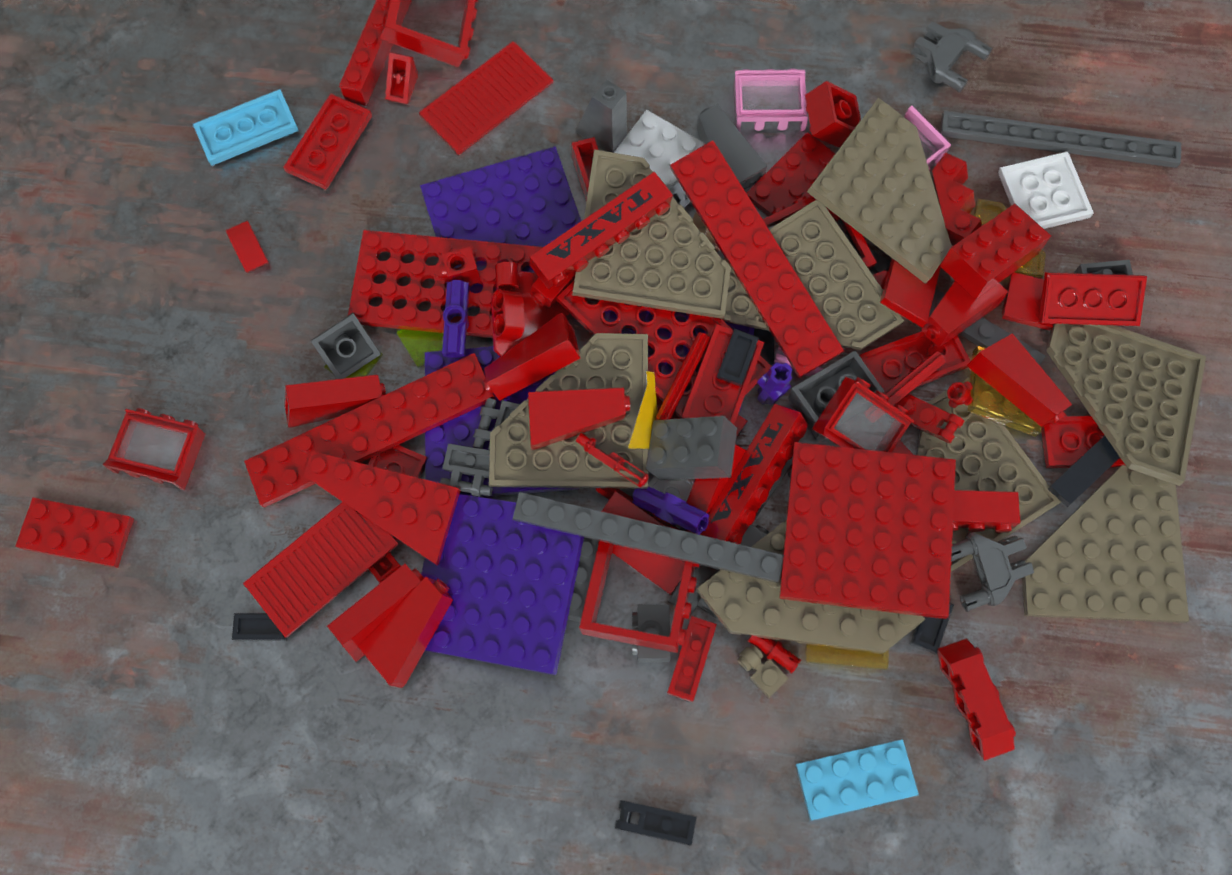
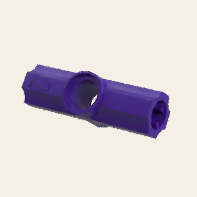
(455, 333)
(774, 383)
(671, 509)

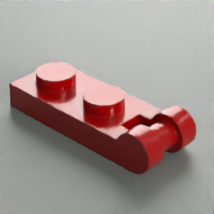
(931, 418)

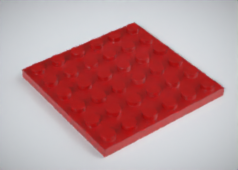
(869, 530)

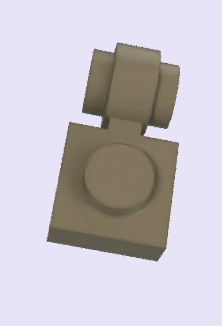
(767, 676)

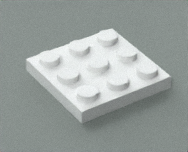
(659, 144)
(1047, 190)

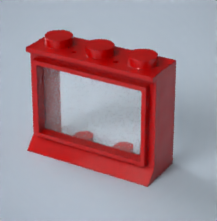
(862, 418)
(156, 447)

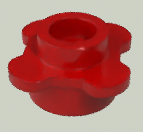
(956, 390)

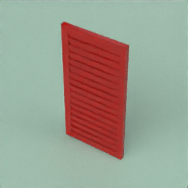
(486, 97)
(318, 567)

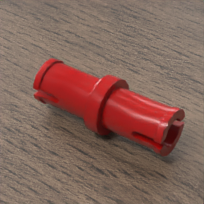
(775, 651)

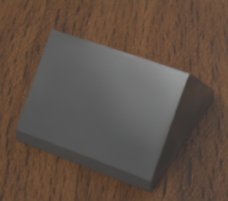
(345, 347)

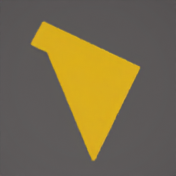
(647, 413)

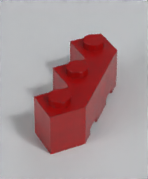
(954, 198)
(977, 698)

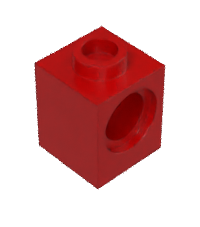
(461, 256)

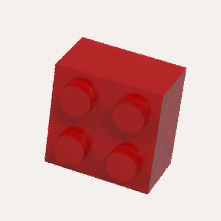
(832, 113)

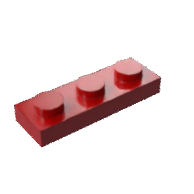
(692, 659)

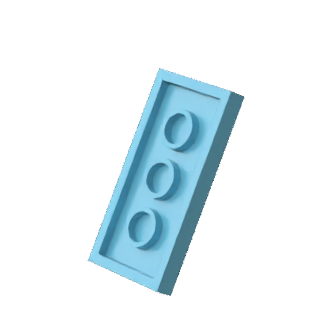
(245, 127)
(856, 780)

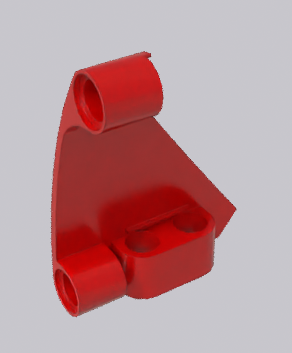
(514, 310)

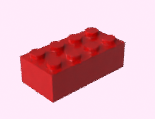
(995, 251)

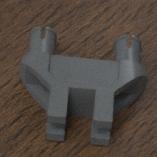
(941, 50)
(992, 567)

